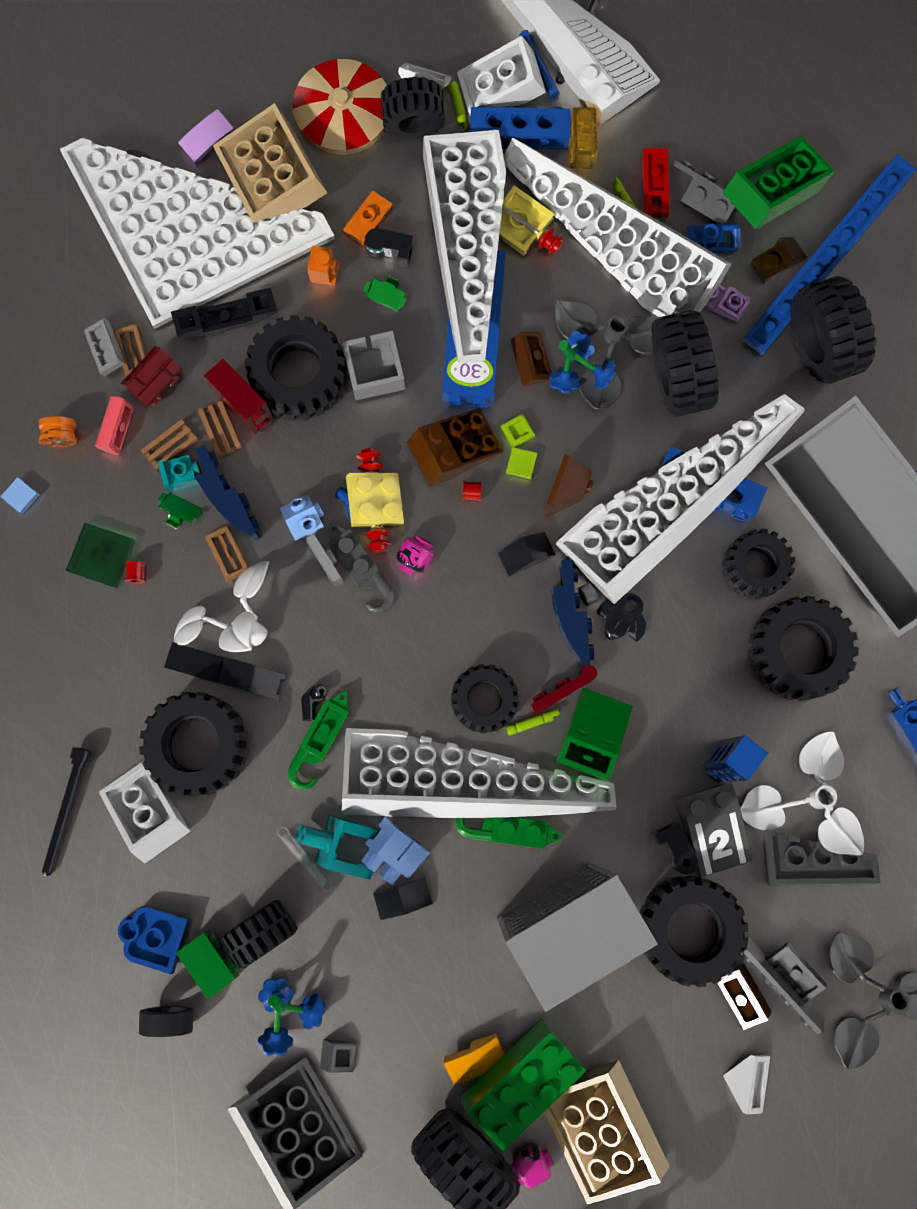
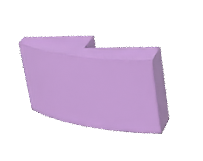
(205, 135)
(728, 302)

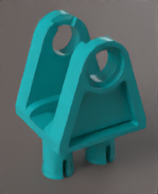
(327, 840)

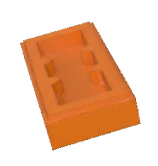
(368, 217)

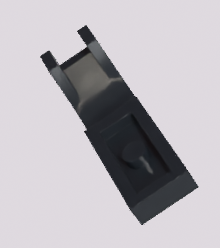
(224, 671)

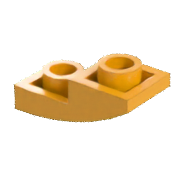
(474, 1061)

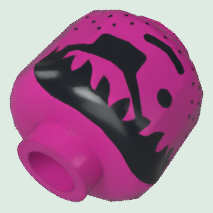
(415, 555)
(532, 1165)

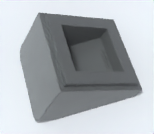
(338, 1056)

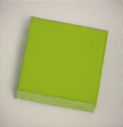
(517, 431)
(521, 463)

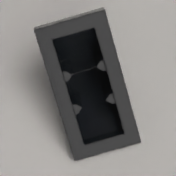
(526, 553)
(402, 899)

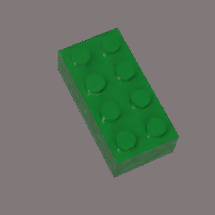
(778, 182)
(522, 1085)

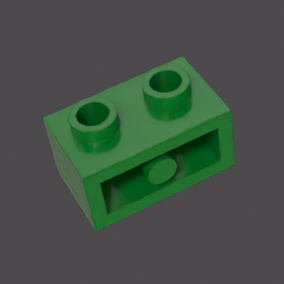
(208, 963)

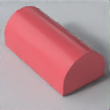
(114, 425)

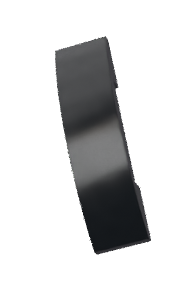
(224, 316)

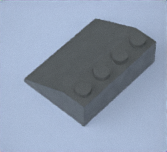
(295, 1134)

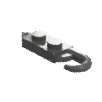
(360, 565)

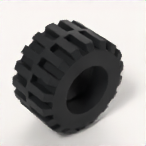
(413, 108)
(777, 555)
(494, 677)
(259, 934)

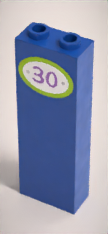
(476, 380)

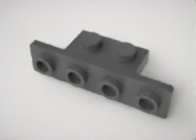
(705, 194)
(792, 978)

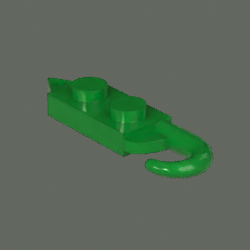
(319, 738)
(511, 831)

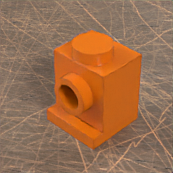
(322, 266)

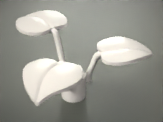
(241, 631)
(824, 759)

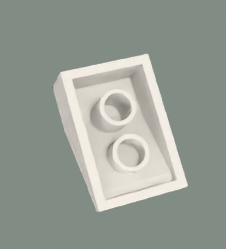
(502, 77)
(143, 813)

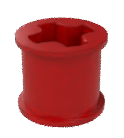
(471, 490)
(135, 572)

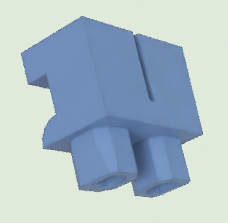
(397, 849)

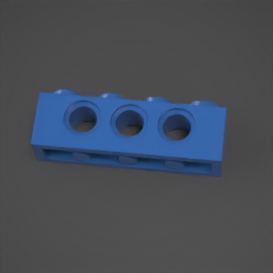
(532, 117)
(748, 491)
(734, 759)

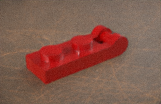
(655, 181)

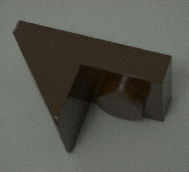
(778, 259)

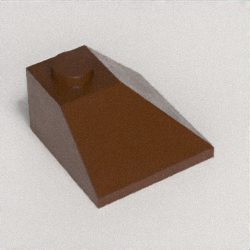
(569, 485)

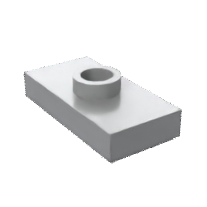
(104, 347)
(325, 559)

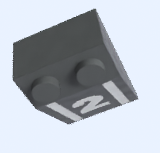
(715, 828)

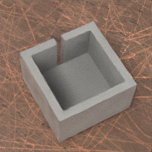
(375, 370)

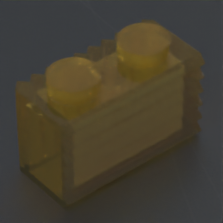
(583, 138)

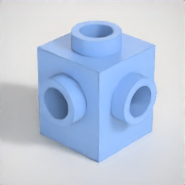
(302, 516)

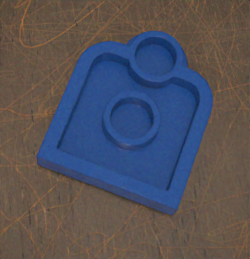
(153, 938)

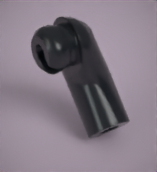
(310, 699)

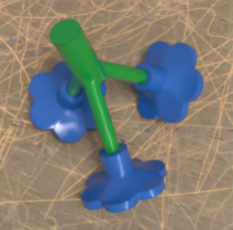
(579, 348)
(275, 998)

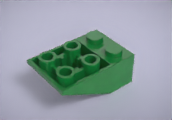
(594, 734)

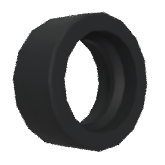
(165, 1021)

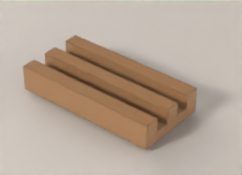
(126, 330)
(212, 410)
(170, 444)
(218, 533)

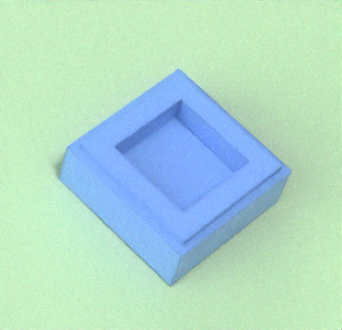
(20, 495)

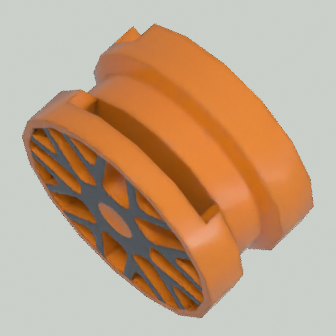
(57, 431)

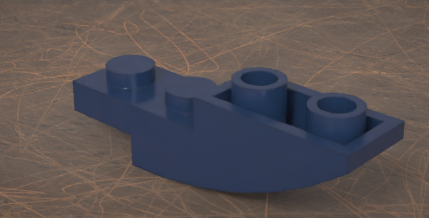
(227, 502)
(572, 625)

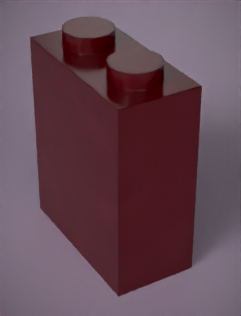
(239, 397)

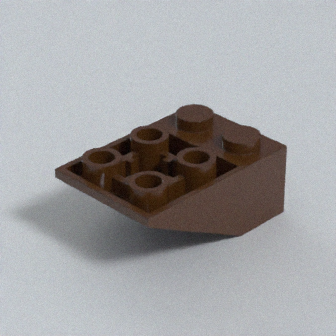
(453, 446)

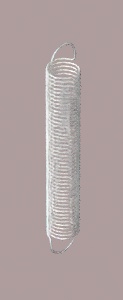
(323, 879)

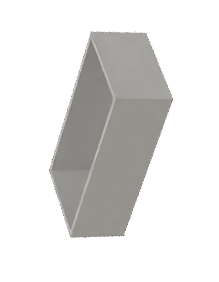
(861, 504)
(575, 933)

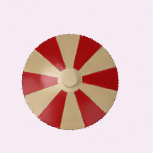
(339, 106)

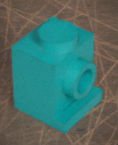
(186, 479)

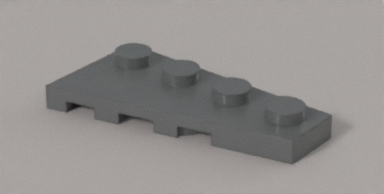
(809, 863)

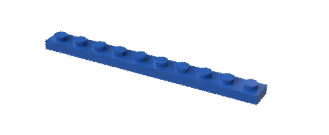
(831, 251)

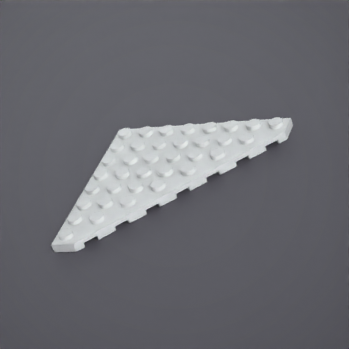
(182, 233)

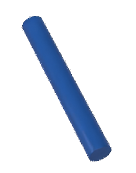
(545, 74)

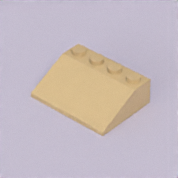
(269, 166)
(606, 1135)

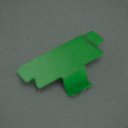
(386, 293)
(178, 509)

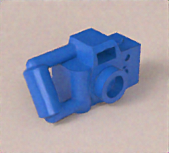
(714, 238)

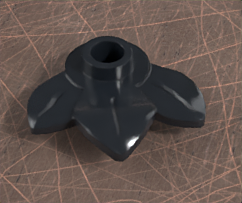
(620, 620)

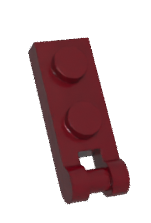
(563, 689)

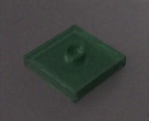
(100, 555)

